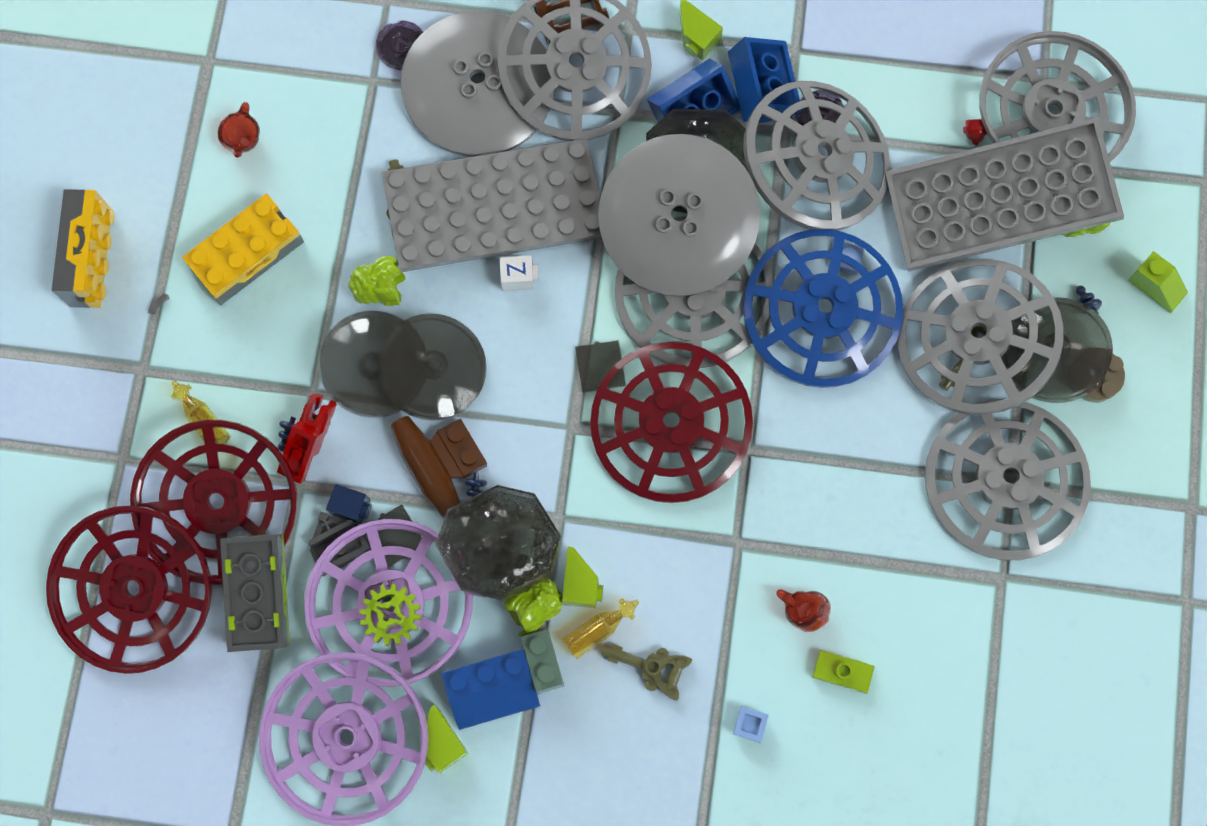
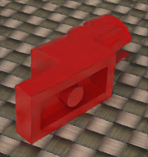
(307, 436)

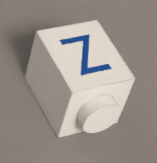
(518, 273)

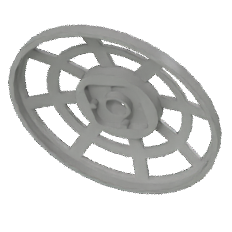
(572, 78)
(1057, 91)
(810, 161)
(694, 308)
(985, 349)
(1004, 494)

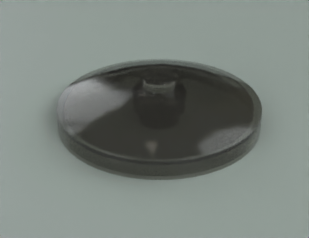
(1083, 358)
(351, 363)
(432, 367)

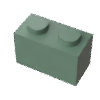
(542, 661)

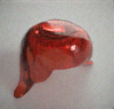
(239, 131)
(805, 610)

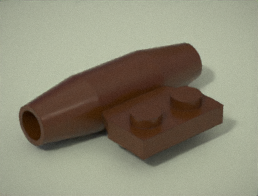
(438, 460)

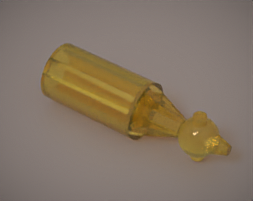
(197, 410)
(598, 628)

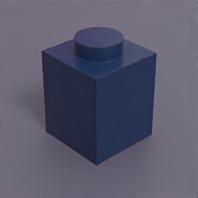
(349, 504)

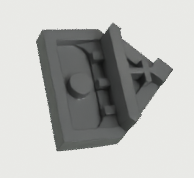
(327, 531)

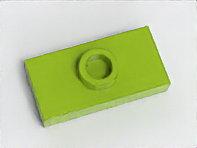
(843, 671)

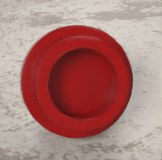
(974, 131)

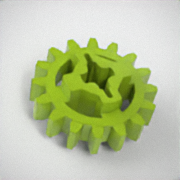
(384, 625)

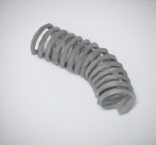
(157, 302)

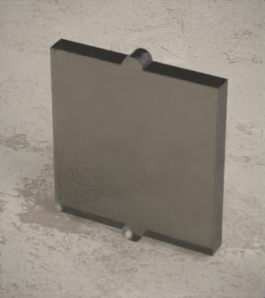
(595, 362)
(398, 537)

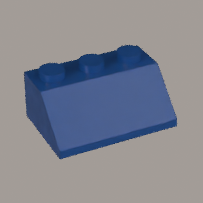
(757, 70)
(700, 88)
(490, 689)

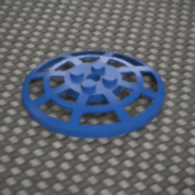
(812, 319)

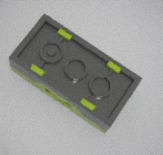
(255, 592)

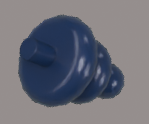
(1088, 298)
(284, 434)
(475, 484)

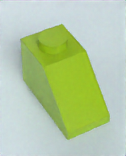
(698, 31)
(1159, 281)
(580, 582)
(444, 744)

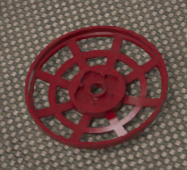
(674, 439)
(210, 481)
(115, 593)

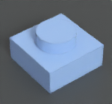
(854, 252)
(750, 724)

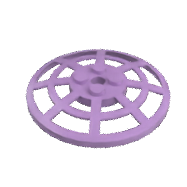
(386, 578)
(332, 750)

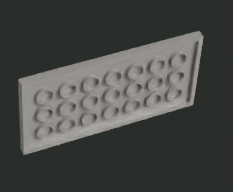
(1004, 194)
(493, 204)

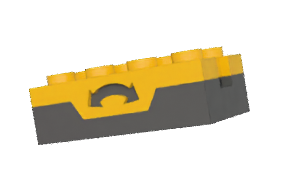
(82, 249)
(243, 249)

